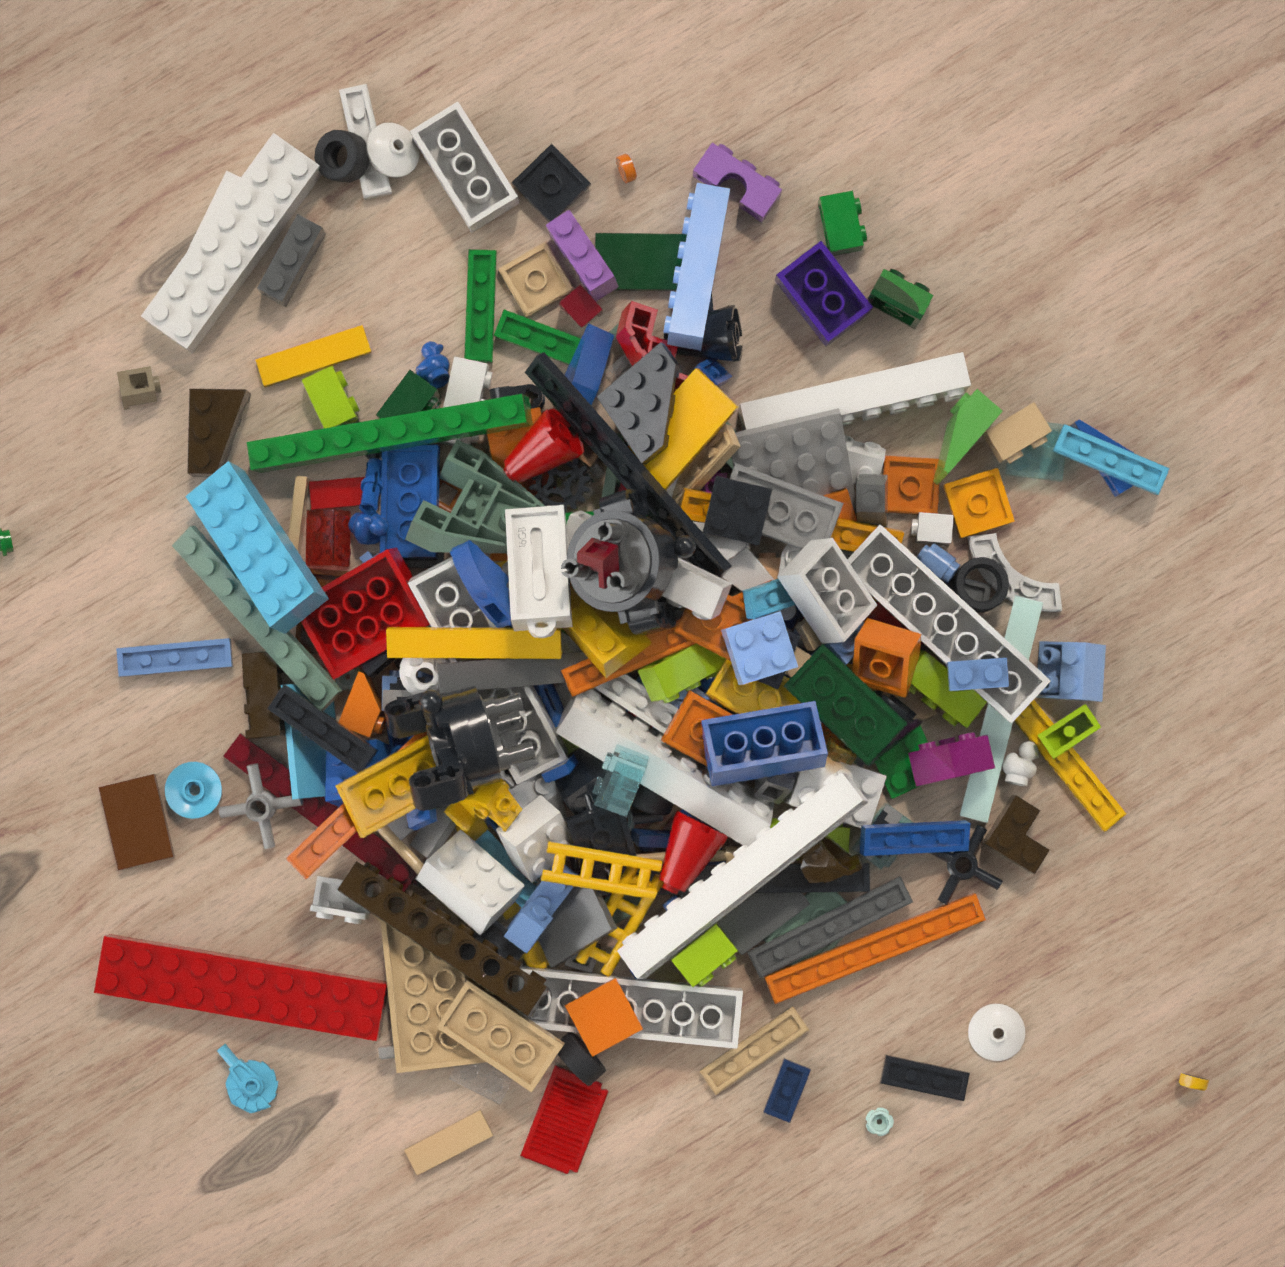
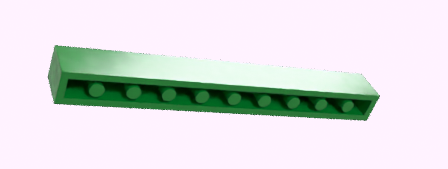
(390, 433)

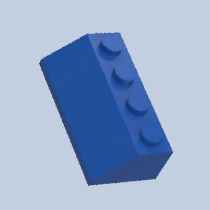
(764, 743)

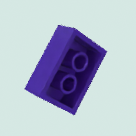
(823, 293)

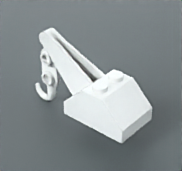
(746, 568)

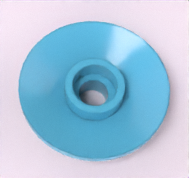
(179, 795)

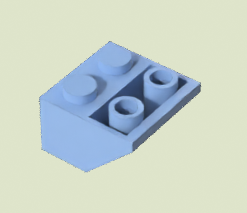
(1074, 670)

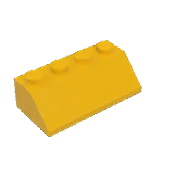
(603, 636)

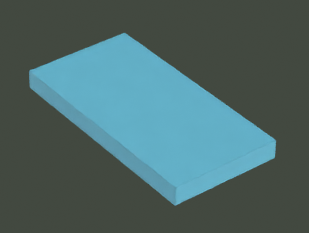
(306, 759)

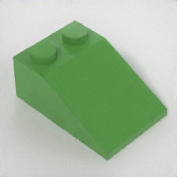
(969, 421)

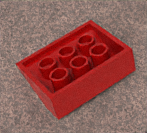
(360, 609)

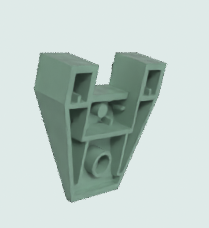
(479, 509)

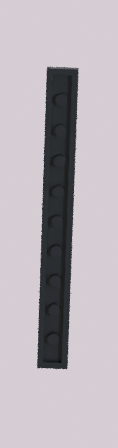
(622, 461)
(787, 881)

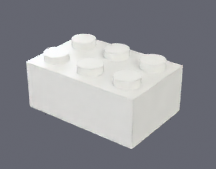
(827, 590)
(867, 781)
(470, 882)

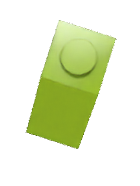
(1069, 731)

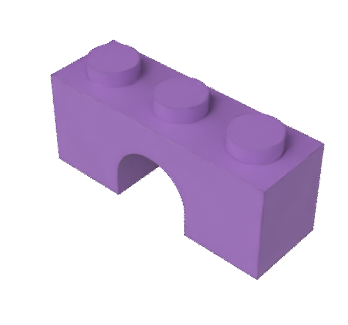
(720, 165)
(582, 255)

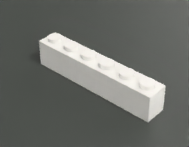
(688, 585)

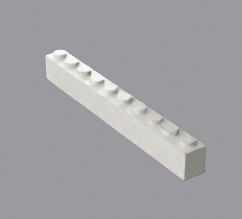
(742, 875)

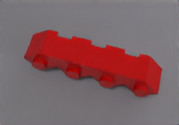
(636, 336)

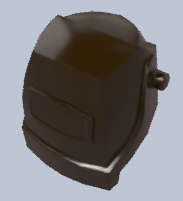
(828, 862)

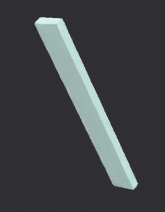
(983, 784)

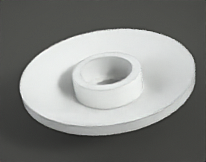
(384, 155)
(986, 1021)

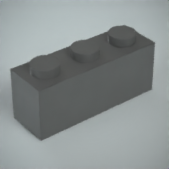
(291, 260)

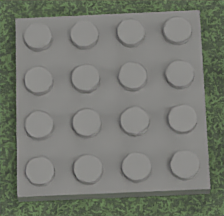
(800, 452)

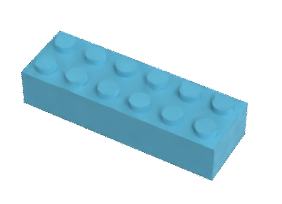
(256, 547)

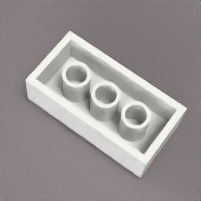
(464, 167)

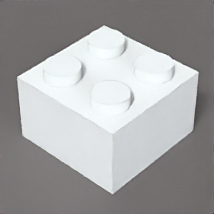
(529, 835)

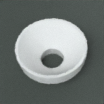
(408, 671)

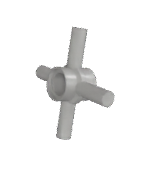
(251, 810)

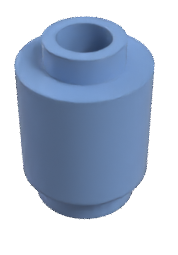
(939, 562)

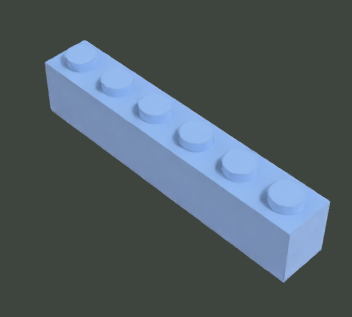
(698, 266)

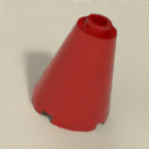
(543, 447)
(688, 852)

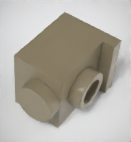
(138, 386)

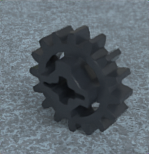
(572, 477)

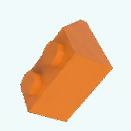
(886, 656)
(363, 708)

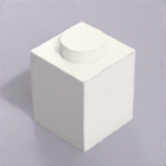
(932, 528)

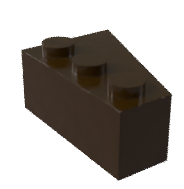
(212, 427)
(261, 683)

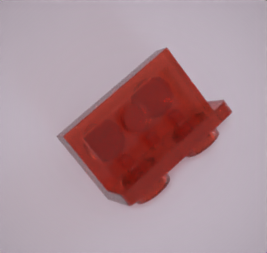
(328, 538)

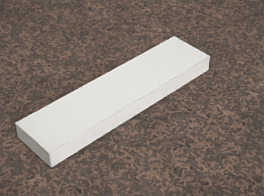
(361, 121)

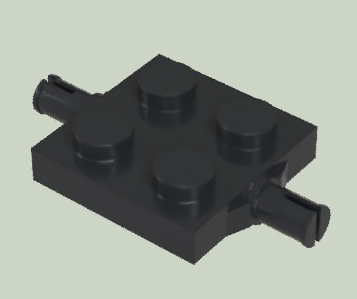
(600, 830)

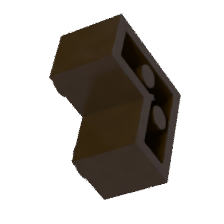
(1010, 838)

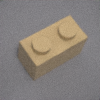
(1017, 433)

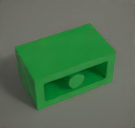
(841, 223)

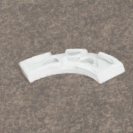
(1019, 585)

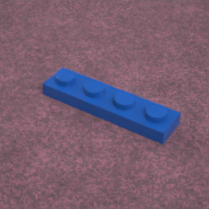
(914, 838)

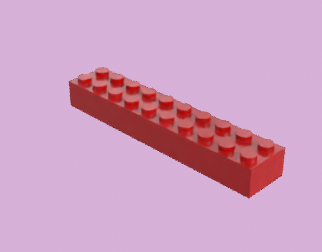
(241, 987)

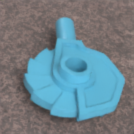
(250, 1083)

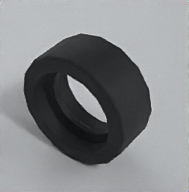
(990, 565)
(579, 1060)

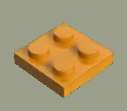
(978, 503)

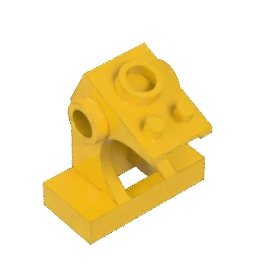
(488, 801)

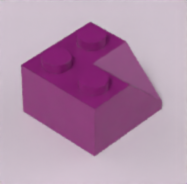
(951, 758)

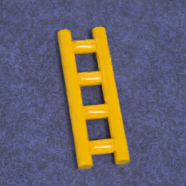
(589, 857)
(637, 914)

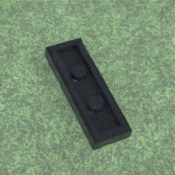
(924, 1077)

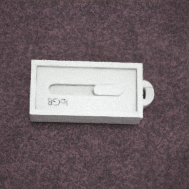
(536, 583)

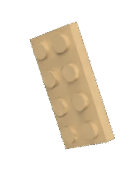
(500, 1035)

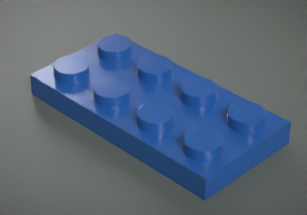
(407, 480)

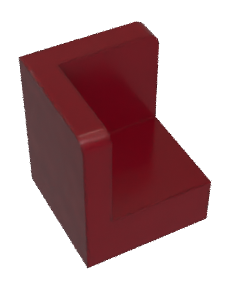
(580, 306)
(600, 557)

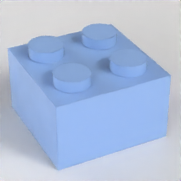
(759, 648)

